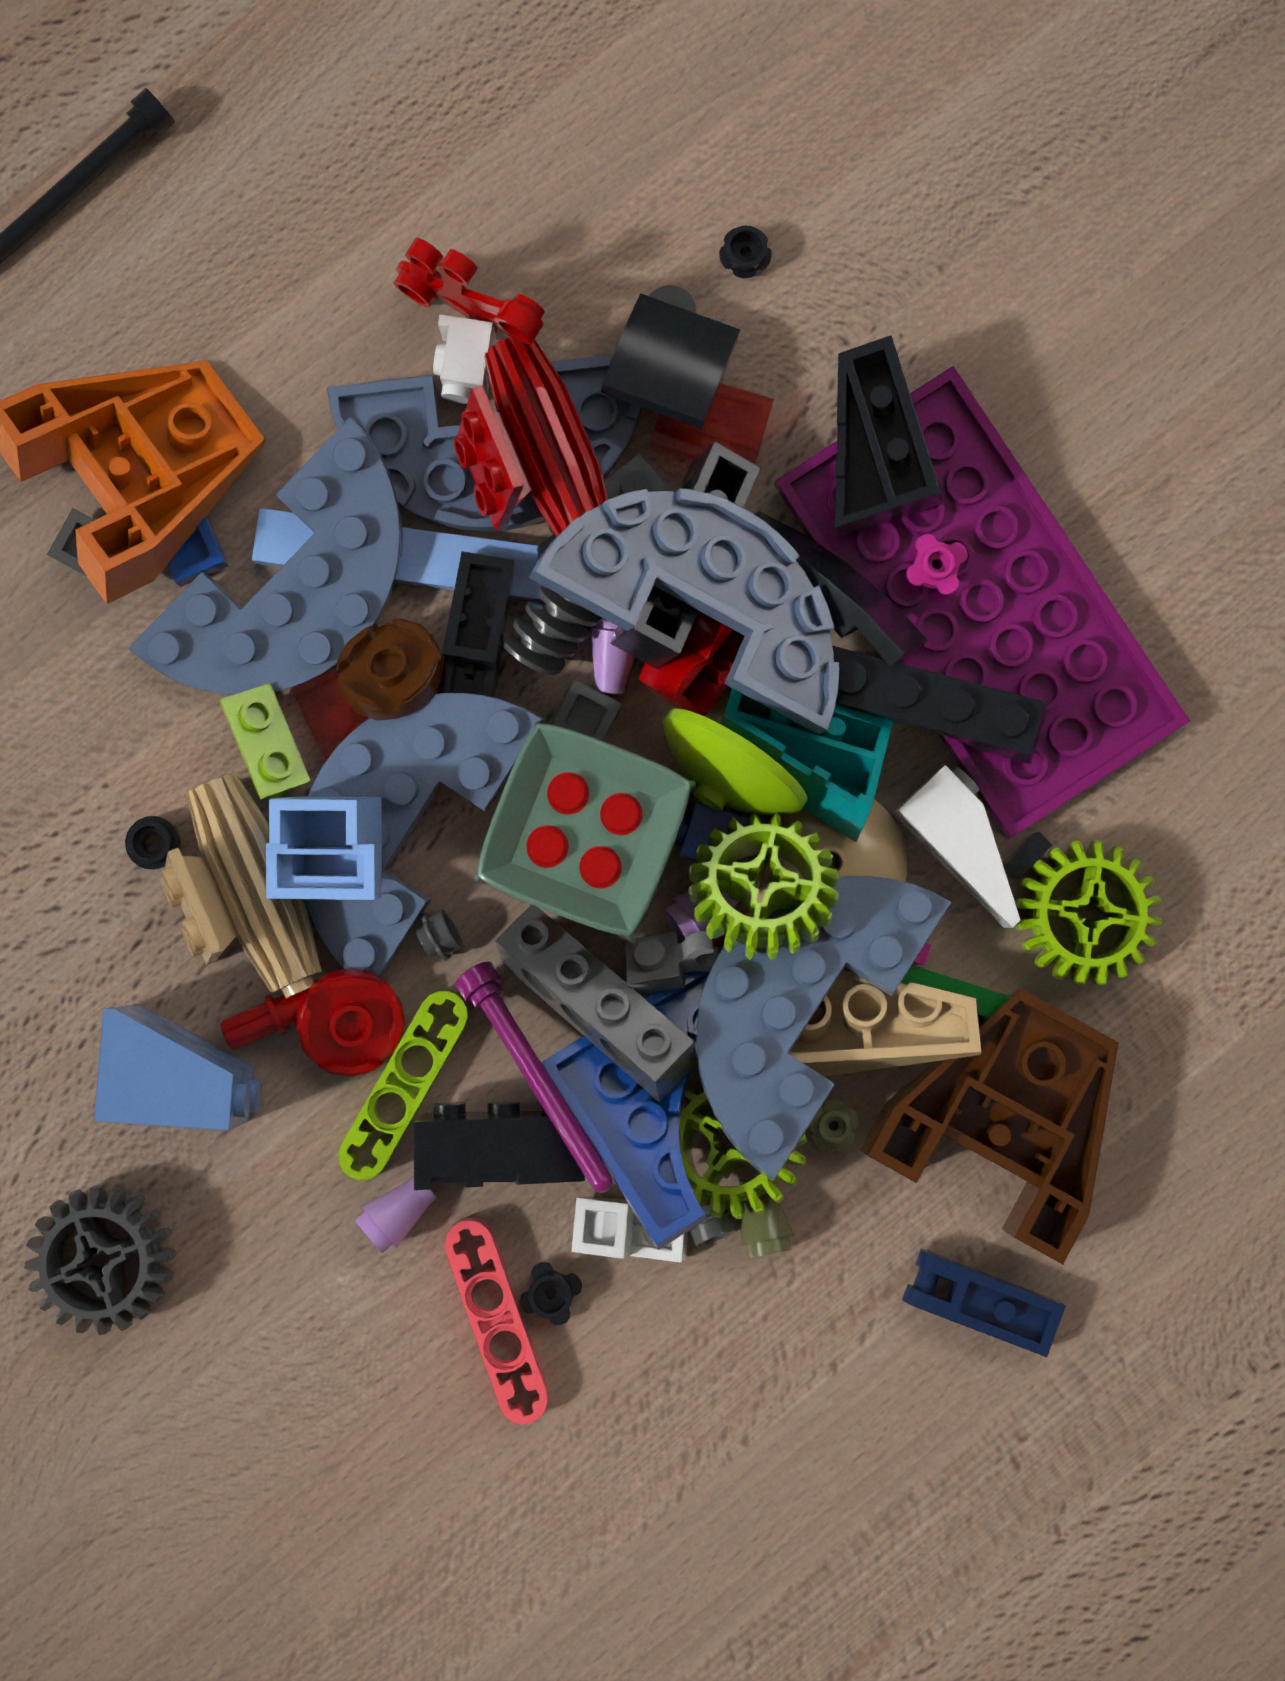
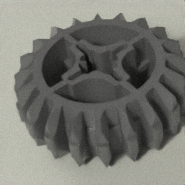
(93, 1240)

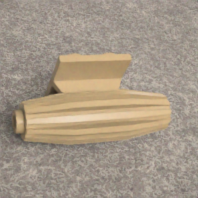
(227, 890)

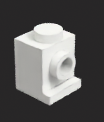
(462, 358)

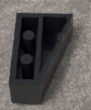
(880, 444)
(489, 1147)

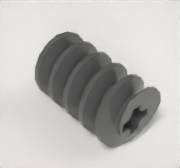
(552, 633)

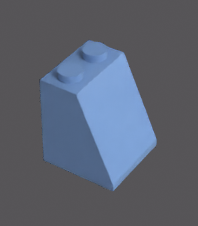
(169, 1075)

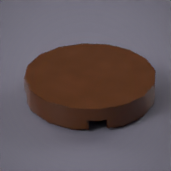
(389, 669)

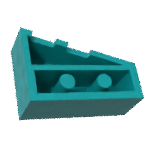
(832, 767)

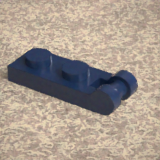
(986, 1303)

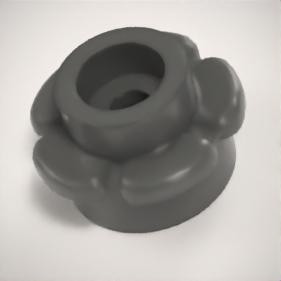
(439, 935)
(712, 1228)

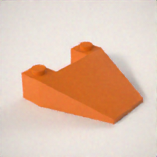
(149, 448)

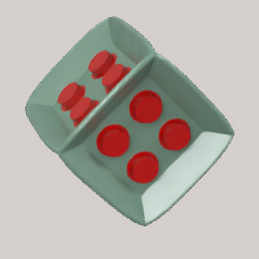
(584, 829)

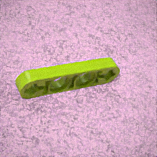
(399, 1081)

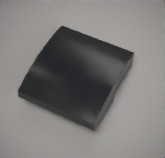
(670, 360)

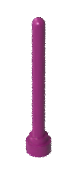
(483, 989)

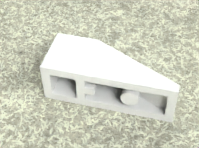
(958, 834)

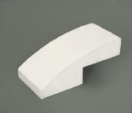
(613, 1230)

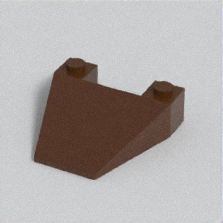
(1024, 1104)

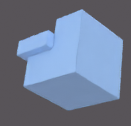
(324, 848)

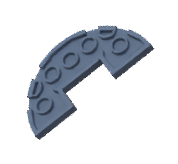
(422, 456)
(719, 564)
(312, 602)
(449, 740)
(761, 1007)

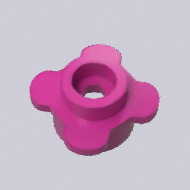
(923, 572)

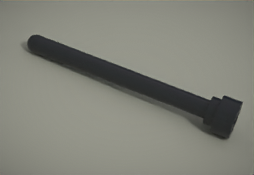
(144, 118)

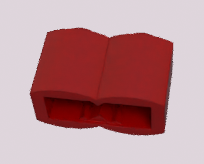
(699, 672)

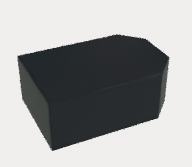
(1026, 855)

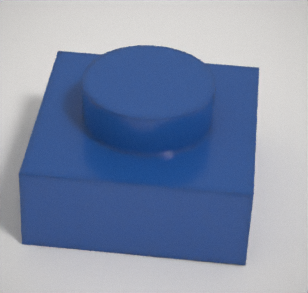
(198, 555)

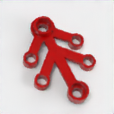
(423, 284)

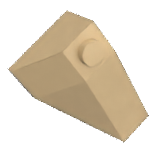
(870, 1030)

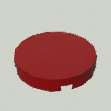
(349, 1022)

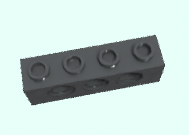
(597, 1002)

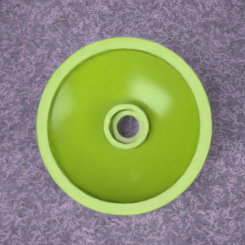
(729, 767)

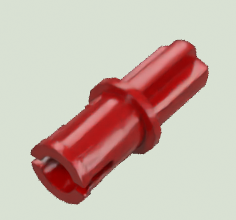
(261, 1020)

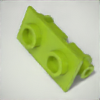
(265, 741)

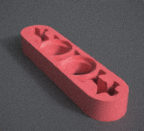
(504, 1317)

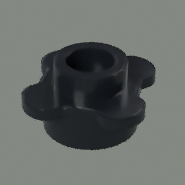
(555, 1308)

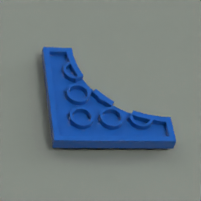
(630, 1127)

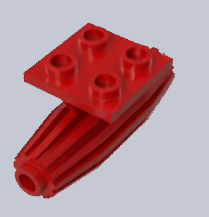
(530, 443)

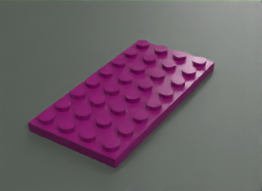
(1021, 615)

